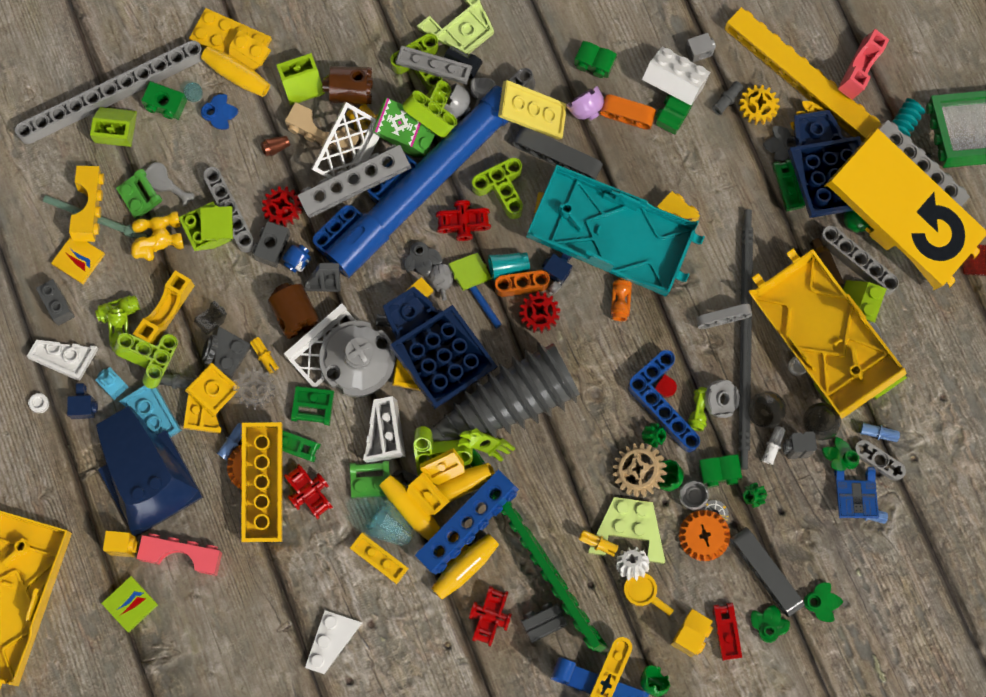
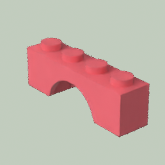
(857, 75)
(154, 550)

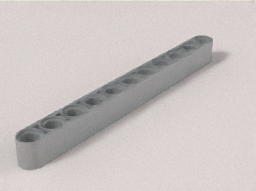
(104, 99)

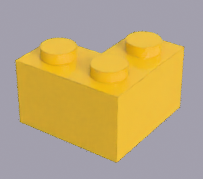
(692, 633)

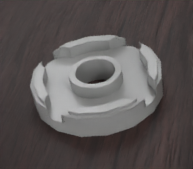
(713, 395)

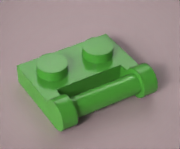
(135, 198)
(368, 486)

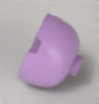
(587, 104)

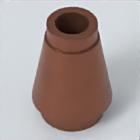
(274, 145)

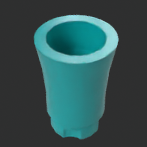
(508, 264)

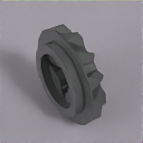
(209, 349)

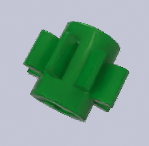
(653, 435)
(754, 495)

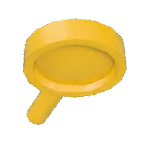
(644, 592)

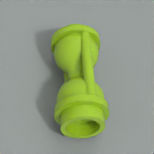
(128, 303)
(117, 318)
(698, 418)

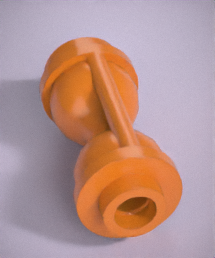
(620, 309)

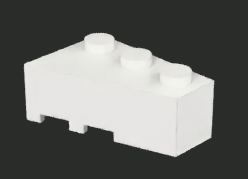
(385, 432)

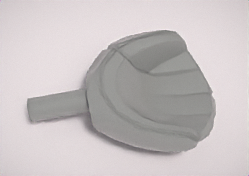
(480, 87)
(441, 279)

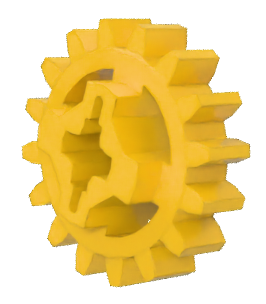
(767, 103)

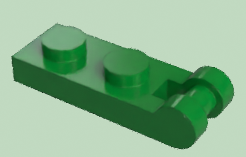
(788, 185)
(294, 445)

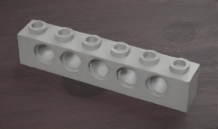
(929, 166)
(348, 190)

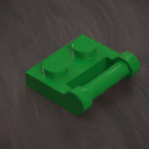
(313, 399)

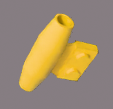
(240, 63)
(452, 478)
(416, 502)
(464, 565)

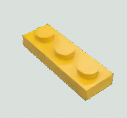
(379, 558)

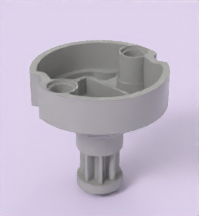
(356, 358)

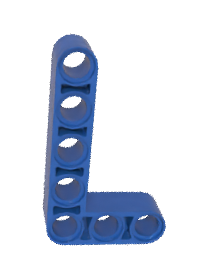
(661, 404)
(584, 680)

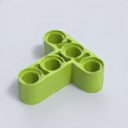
(419, 44)
(430, 109)
(502, 184)
(149, 360)
(427, 449)

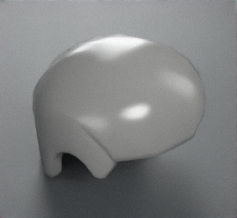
(694, 495)

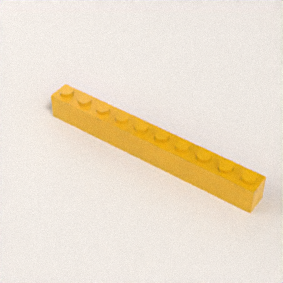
(800, 74)

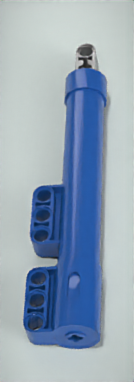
(403, 194)

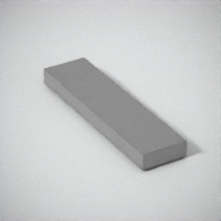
(433, 65)

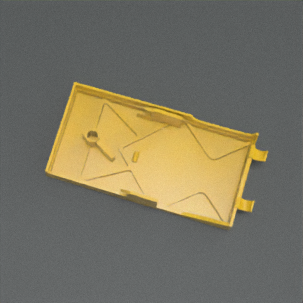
(827, 332)
(28, 571)

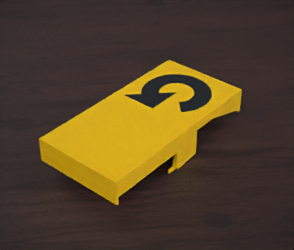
(907, 209)

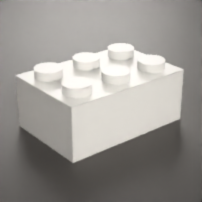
(676, 75)

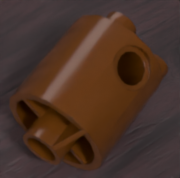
(349, 85)
(293, 309)

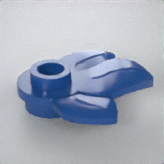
(222, 112)

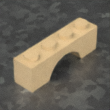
(301, 121)

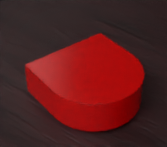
(666, 387)

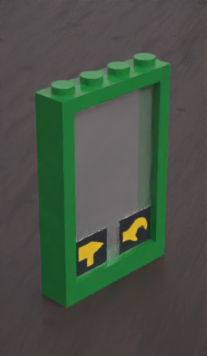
(959, 127)

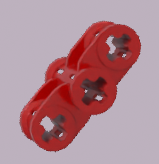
(469, 220)
(308, 491)
(492, 609)

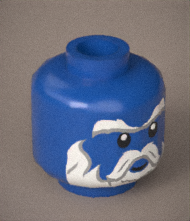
(296, 258)

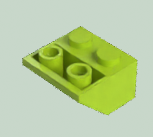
(300, 79)
(113, 126)
(192, 225)

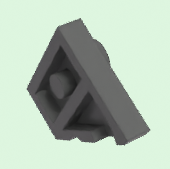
(324, 278)
(230, 352)

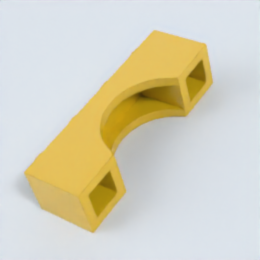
(84, 224)
(174, 295)

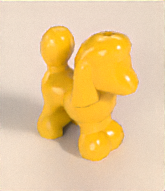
(160, 238)

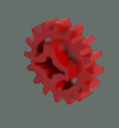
(283, 199)
(534, 307)

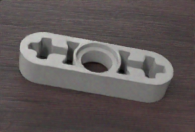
(724, 316)
(889, 472)

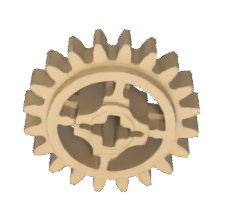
(635, 455)

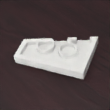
(63, 358)
(331, 638)

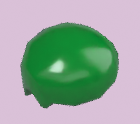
(855, 222)
(673, 478)
(654, 682)

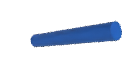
(485, 306)

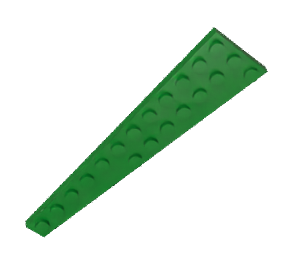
(549, 572)

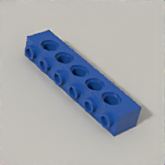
(456, 524)

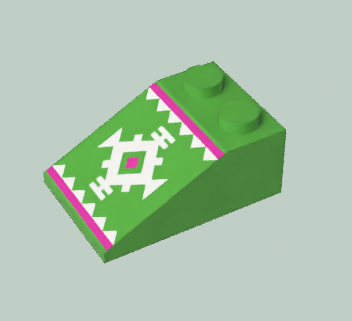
(402, 129)

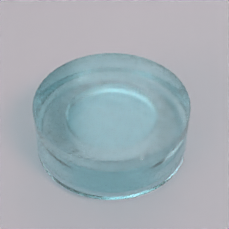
(193, 92)

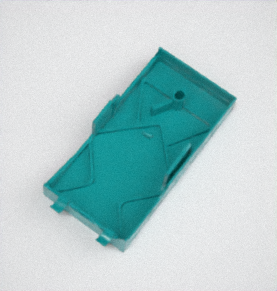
(613, 231)

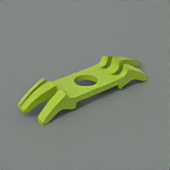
(490, 448)

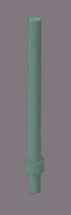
(127, 230)

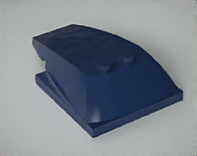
(817, 157)
(435, 347)
(144, 471)

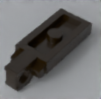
(826, 257)

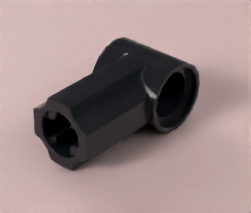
(456, 55)

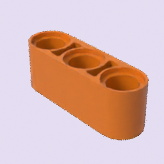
(628, 112)
(529, 277)

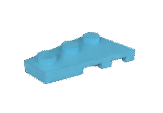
(153, 410)

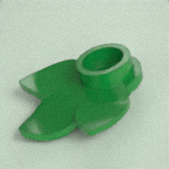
(841, 455)
(825, 602)
(771, 621)

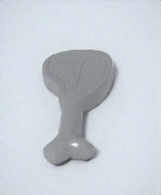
(159, 180)

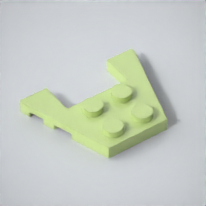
(465, 31)
(634, 521)

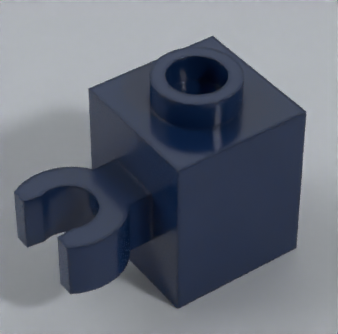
(558, 267)
(81, 405)

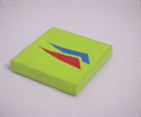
(129, 604)

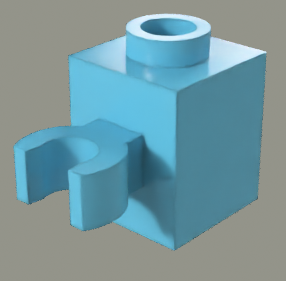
(111, 383)

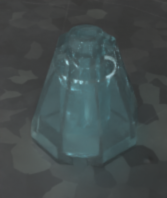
(389, 526)

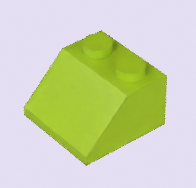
(866, 296)

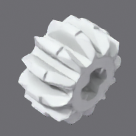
(632, 563)

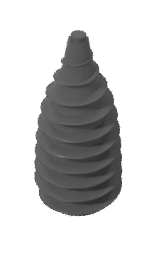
(512, 396)

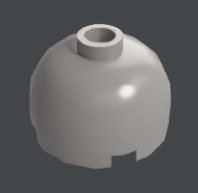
(458, 101)

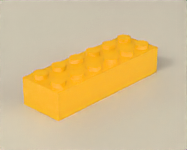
(262, 482)

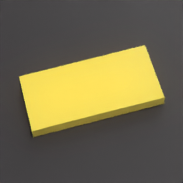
(532, 110)

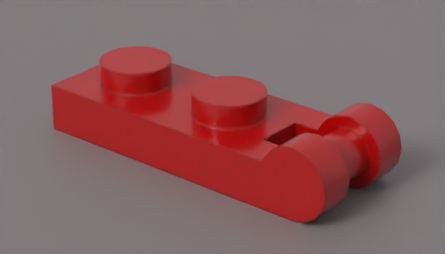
(727, 632)

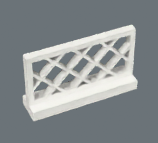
(363, 151)
(312, 337)

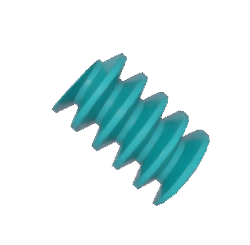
(908, 116)

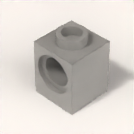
(700, 47)

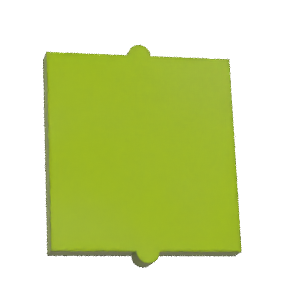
(216, 223)
(469, 271)

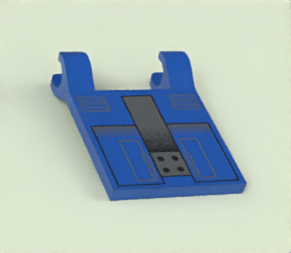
(857, 497)

